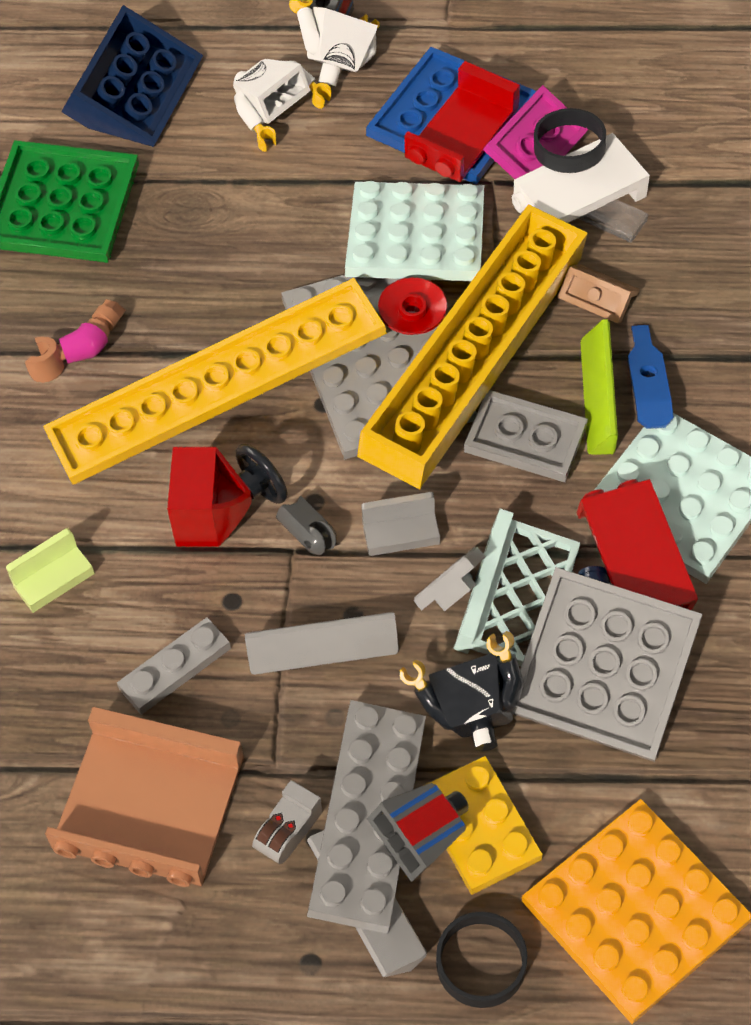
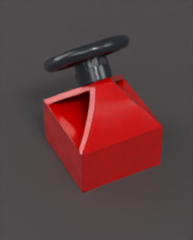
(211, 498)

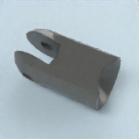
(307, 526)

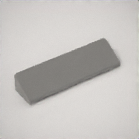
(322, 643)
(392, 952)

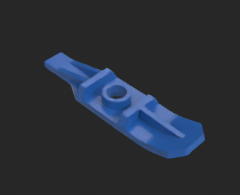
(650, 393)

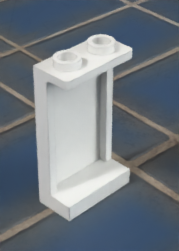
(576, 194)

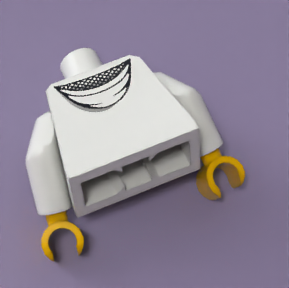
(335, 39)
(270, 90)

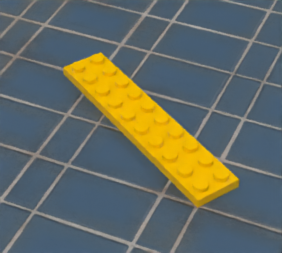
(214, 380)

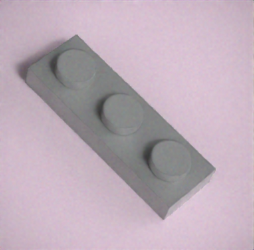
(174, 665)

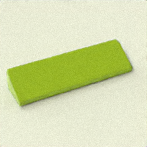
(599, 390)

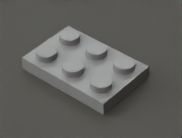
(526, 435)

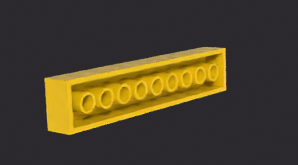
(470, 347)

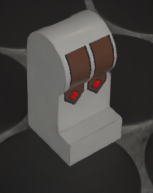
(288, 823)

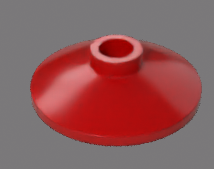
(412, 296)

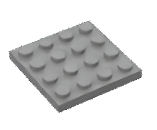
(606, 663)

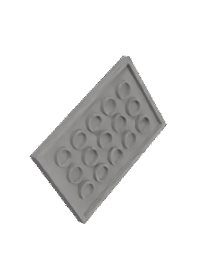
(362, 378)

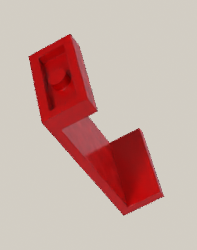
(464, 123)
(638, 542)

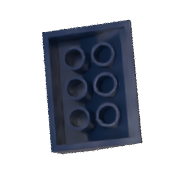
(132, 80)

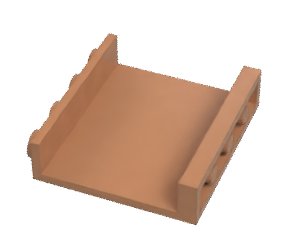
(148, 798)

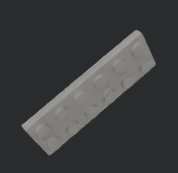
(354, 867)

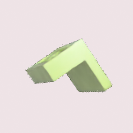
(49, 570)

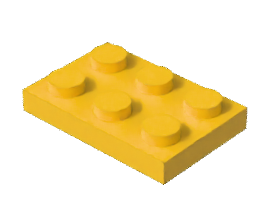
(495, 834)

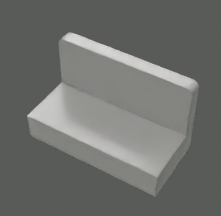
(400, 523)

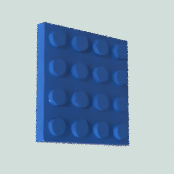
(420, 99)

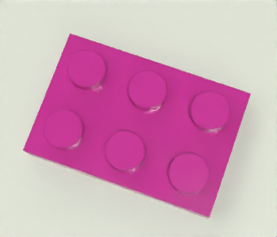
(515, 141)

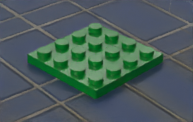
(64, 200)

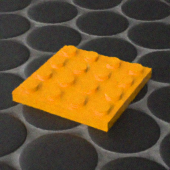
(636, 910)

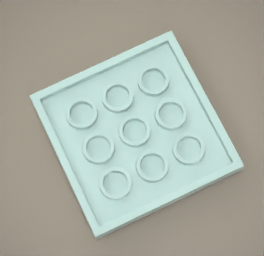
(415, 231)
(699, 486)

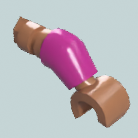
(76, 346)

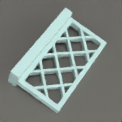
(491, 573)

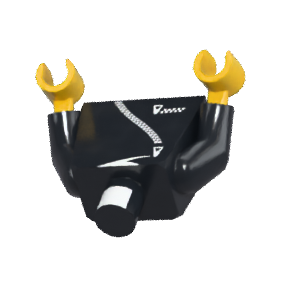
(473, 694)

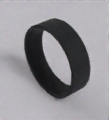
(564, 117)
(489, 919)

